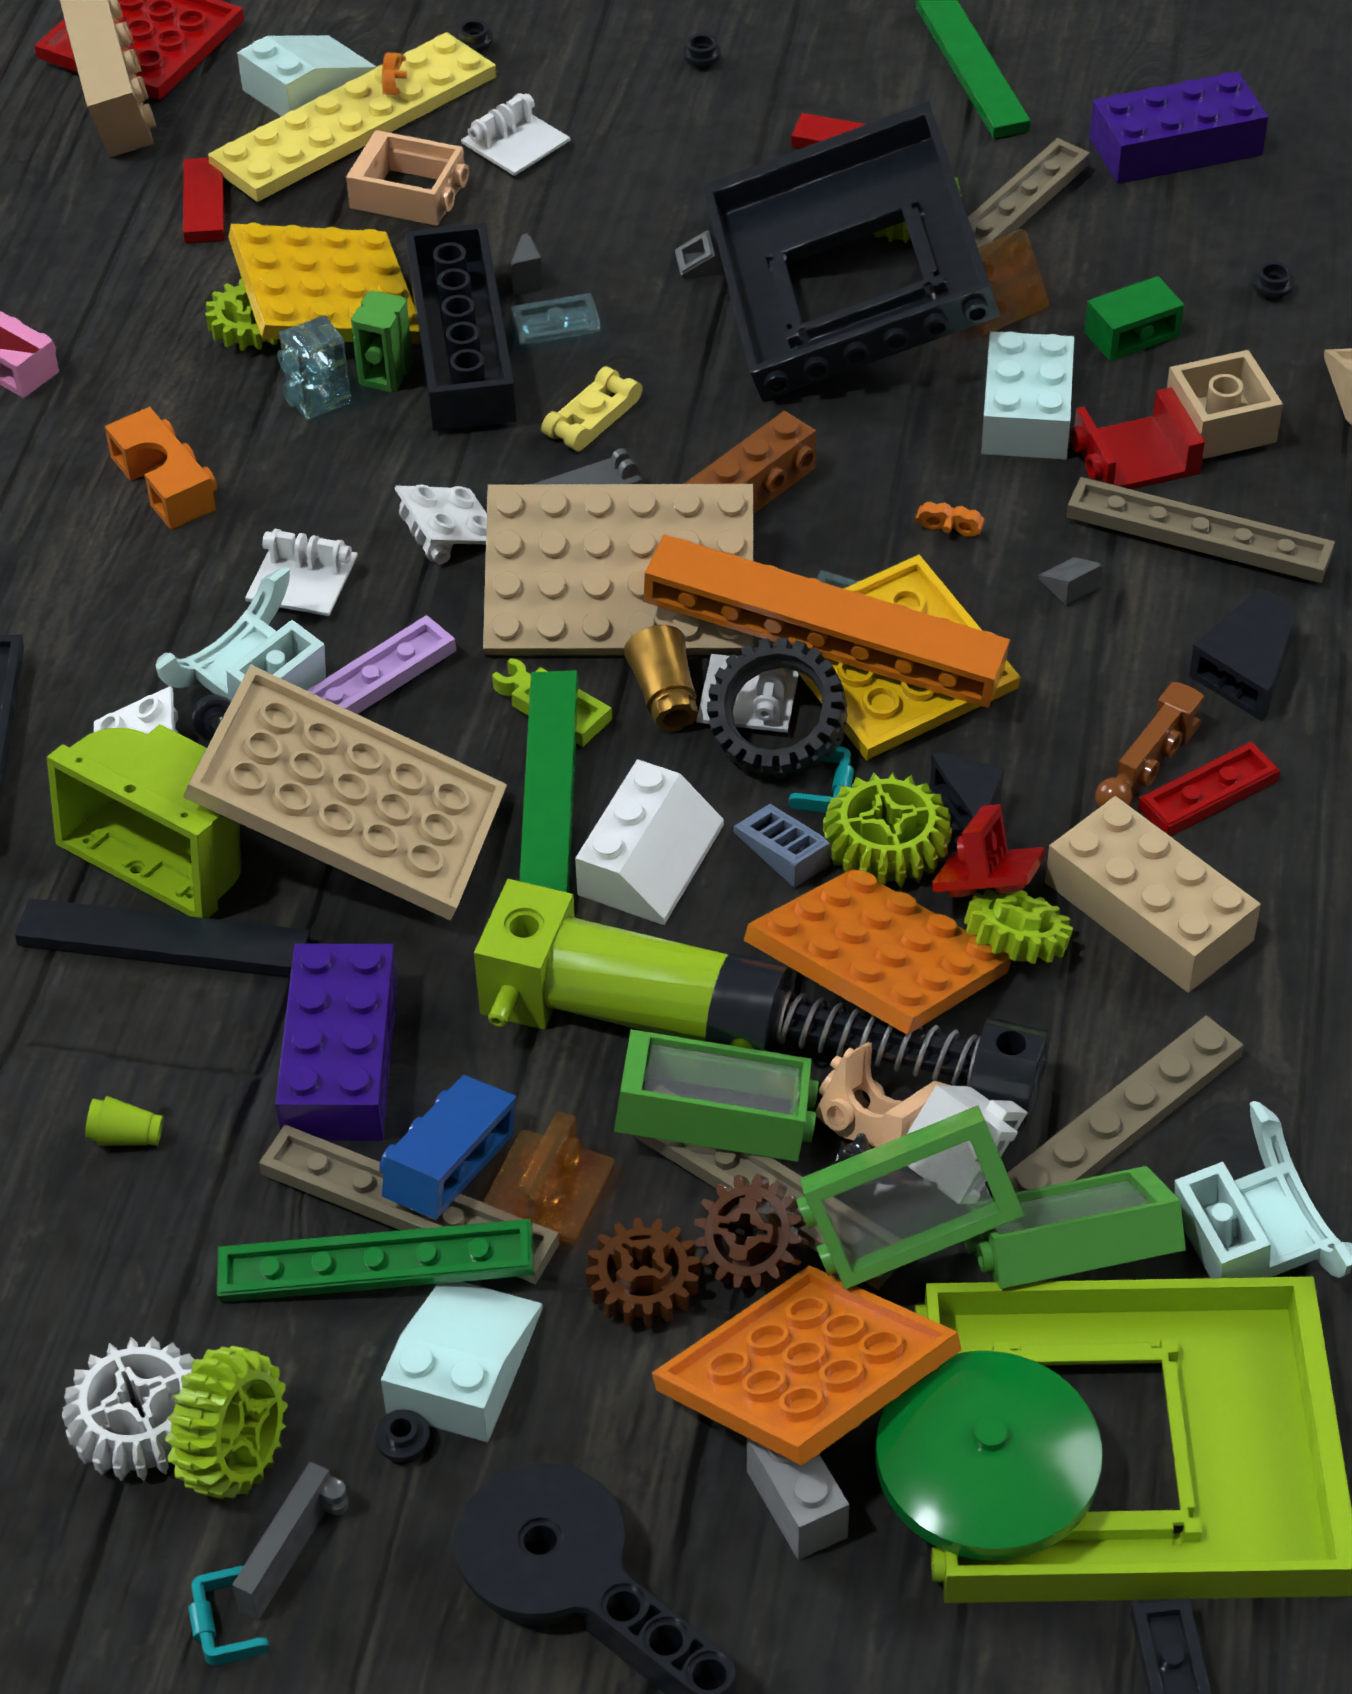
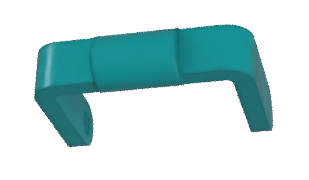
(842, 777)
(203, 1621)

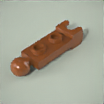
(1170, 727)

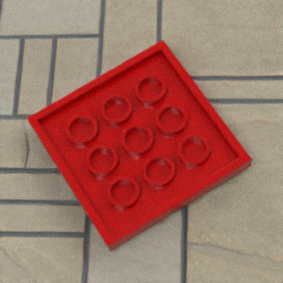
(166, 36)

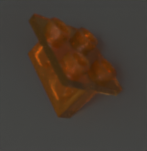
(1013, 279)
(551, 1179)

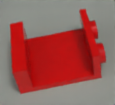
(1141, 449)

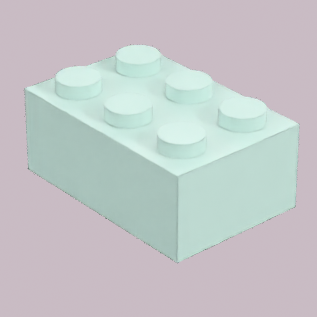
(1028, 395)

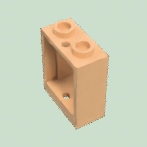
(412, 156)

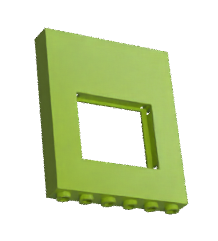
(1247, 1430)

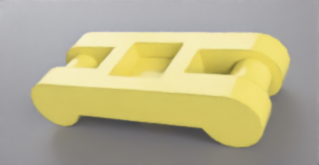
(592, 409)

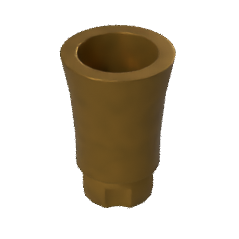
(663, 675)

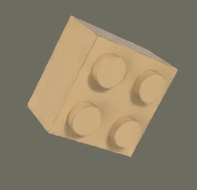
(1228, 402)

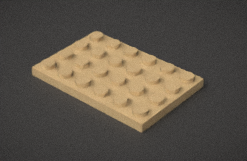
(575, 556)
(347, 792)

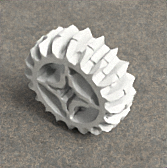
(103, 1419)

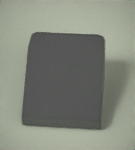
(700, 257)
(526, 267)
(1073, 579)

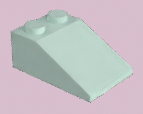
(297, 69)
(460, 1357)

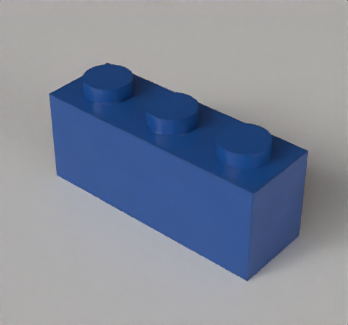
(448, 1146)

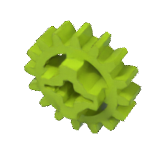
(232, 318)
(1018, 925)

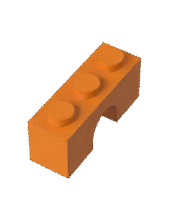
(174, 480)

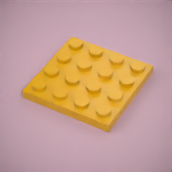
(314, 272)
(888, 710)

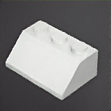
(647, 844)

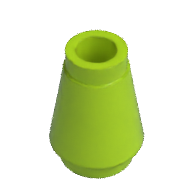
(122, 1124)

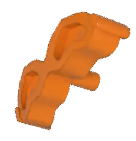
(391, 65)
(943, 516)

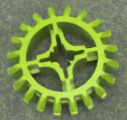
(888, 829)
(226, 1422)

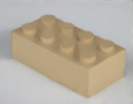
(108, 74)
(1152, 893)

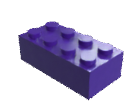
(1178, 127)
(338, 1041)

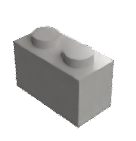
(800, 1498)

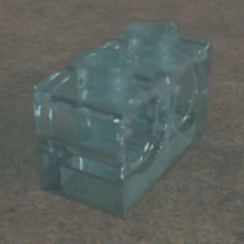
(314, 367)

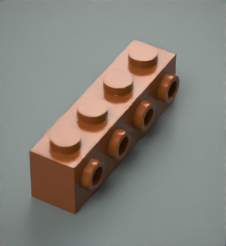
(768, 459)

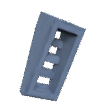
(797, 868)

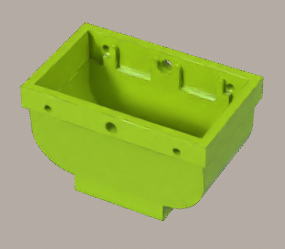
(126, 812)

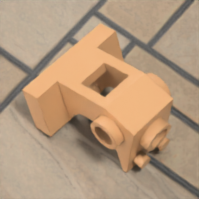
(848, 1111)

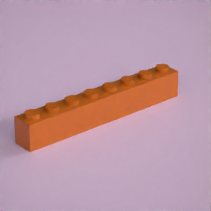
(831, 619)

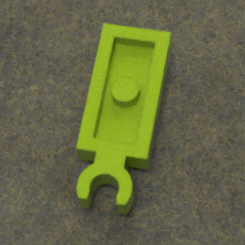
(591, 713)

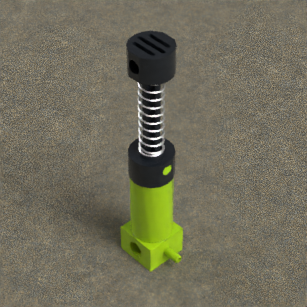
(546, 960)

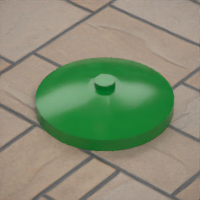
(989, 1456)

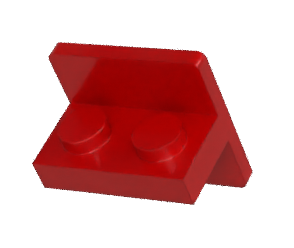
(985, 859)

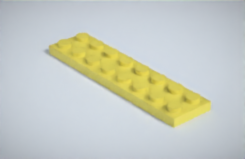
(348, 116)

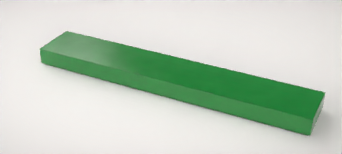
(974, 67)
(549, 780)
(375, 1260)

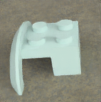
(285, 653)
(1260, 1220)

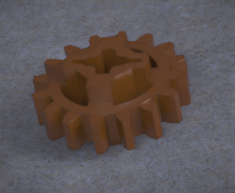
(750, 1251)
(643, 1272)

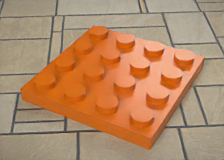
(878, 949)
(806, 1364)

